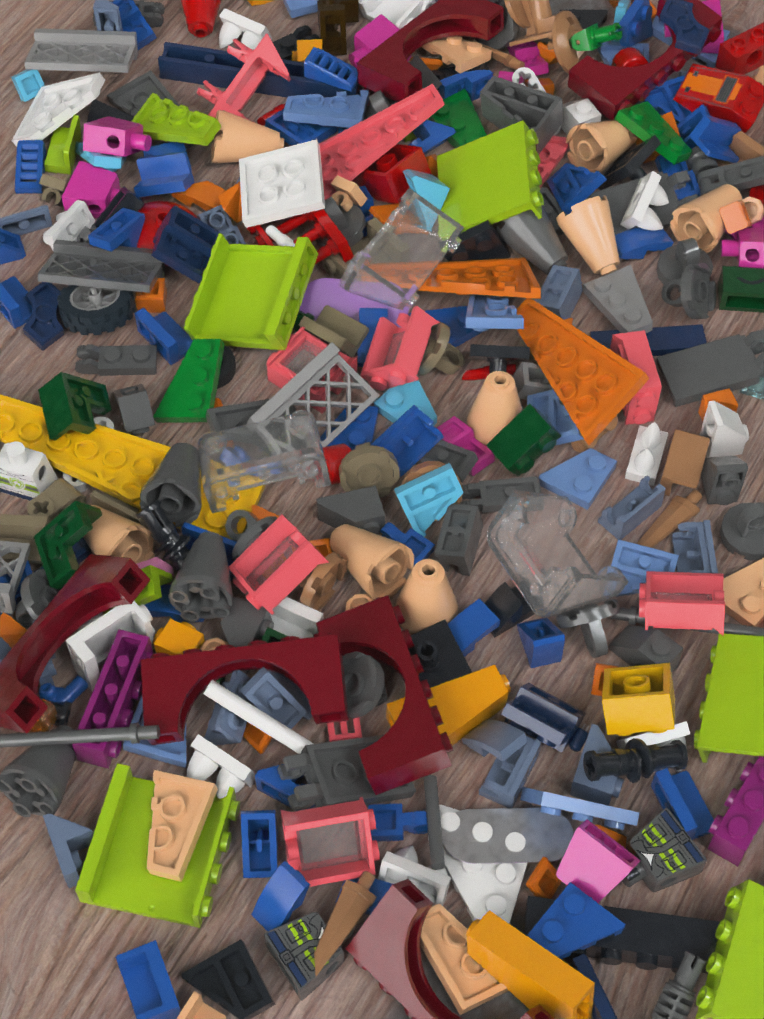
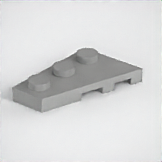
(620, 300)

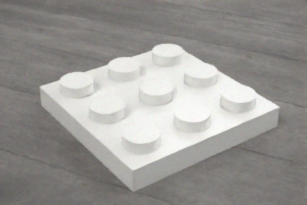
(281, 183)

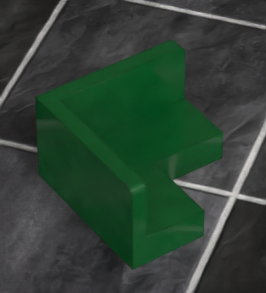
(70, 403)
(59, 536)

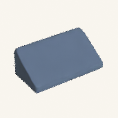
(107, 16)
(27, 221)

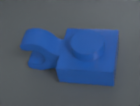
(420, 546)
(392, 822)

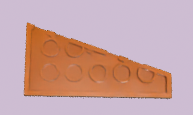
(485, 277)
(582, 371)

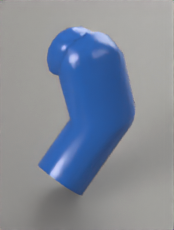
(60, 694)

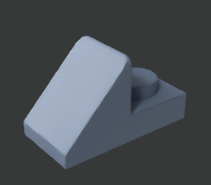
(273, 698)
(67, 841)

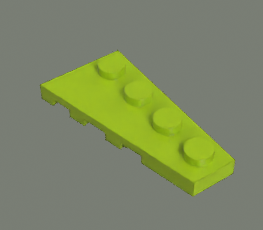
(175, 123)

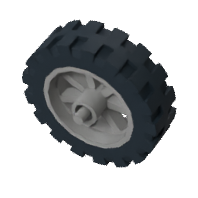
(95, 308)

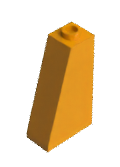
(463, 701)
(529, 969)

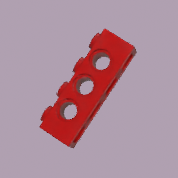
(742, 52)

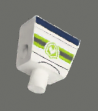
(24, 471)

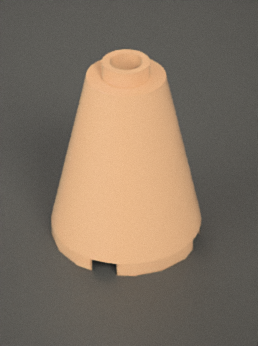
(241, 139)
(598, 144)
(702, 218)
(592, 234)
(494, 406)
(120, 537)
(373, 559)
(426, 597)

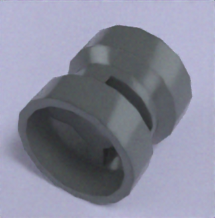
(700, 162)

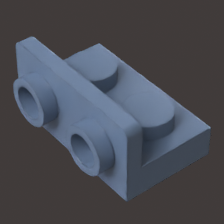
(224, 725)

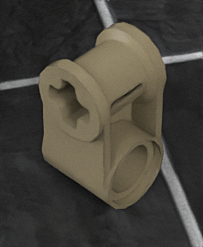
(55, 499)

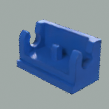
(410, 438)

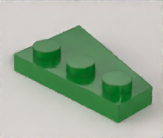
(461, 116)
(647, 122)
(193, 385)

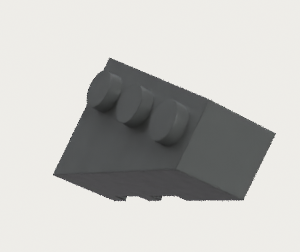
(510, 103)

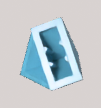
(427, 186)

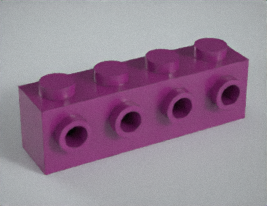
(114, 696)
(744, 817)

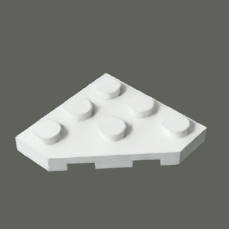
(56, 105)
(484, 884)

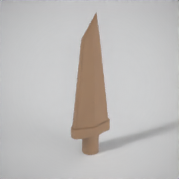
(507, 59)
(677, 512)
(347, 912)

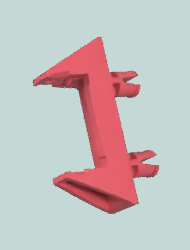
(249, 77)

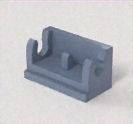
(561, 290)
(632, 509)
(694, 548)
(509, 776)

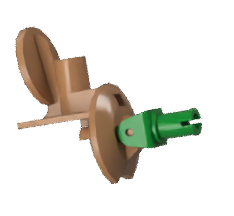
(564, 29)

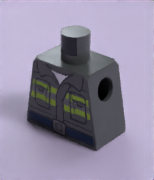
(665, 854)
(294, 950)

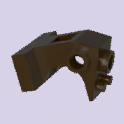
(330, 15)

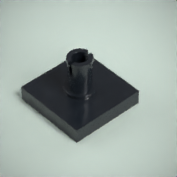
(629, 163)
(499, 355)
(439, 654)

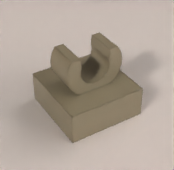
(54, 186)

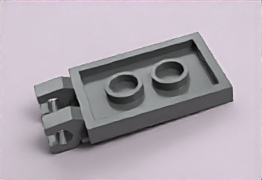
(621, 195)
(713, 367)
(335, 775)

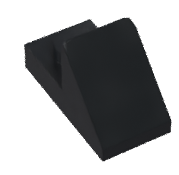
(509, 607)

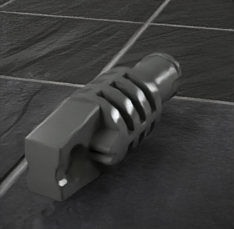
(678, 993)

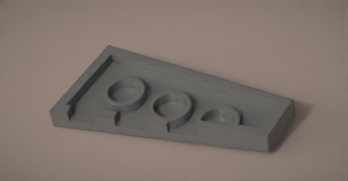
(135, 93)

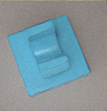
(27, 83)

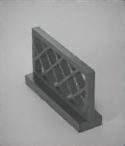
(94, 267)

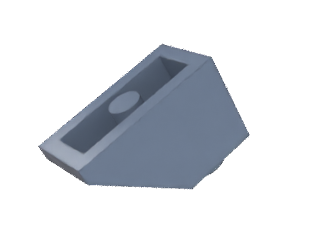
(607, 786)

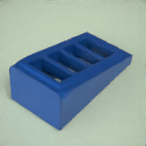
(316, 69)
(29, 151)

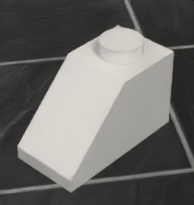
(579, 112)
(724, 430)

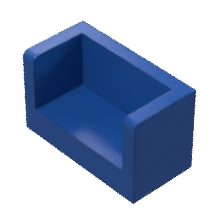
(148, 983)

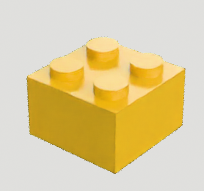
(638, 699)

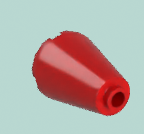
(200, 16)

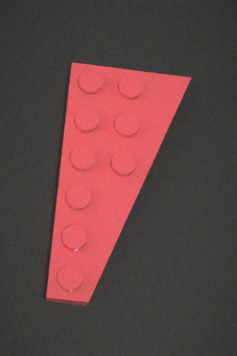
(367, 141)

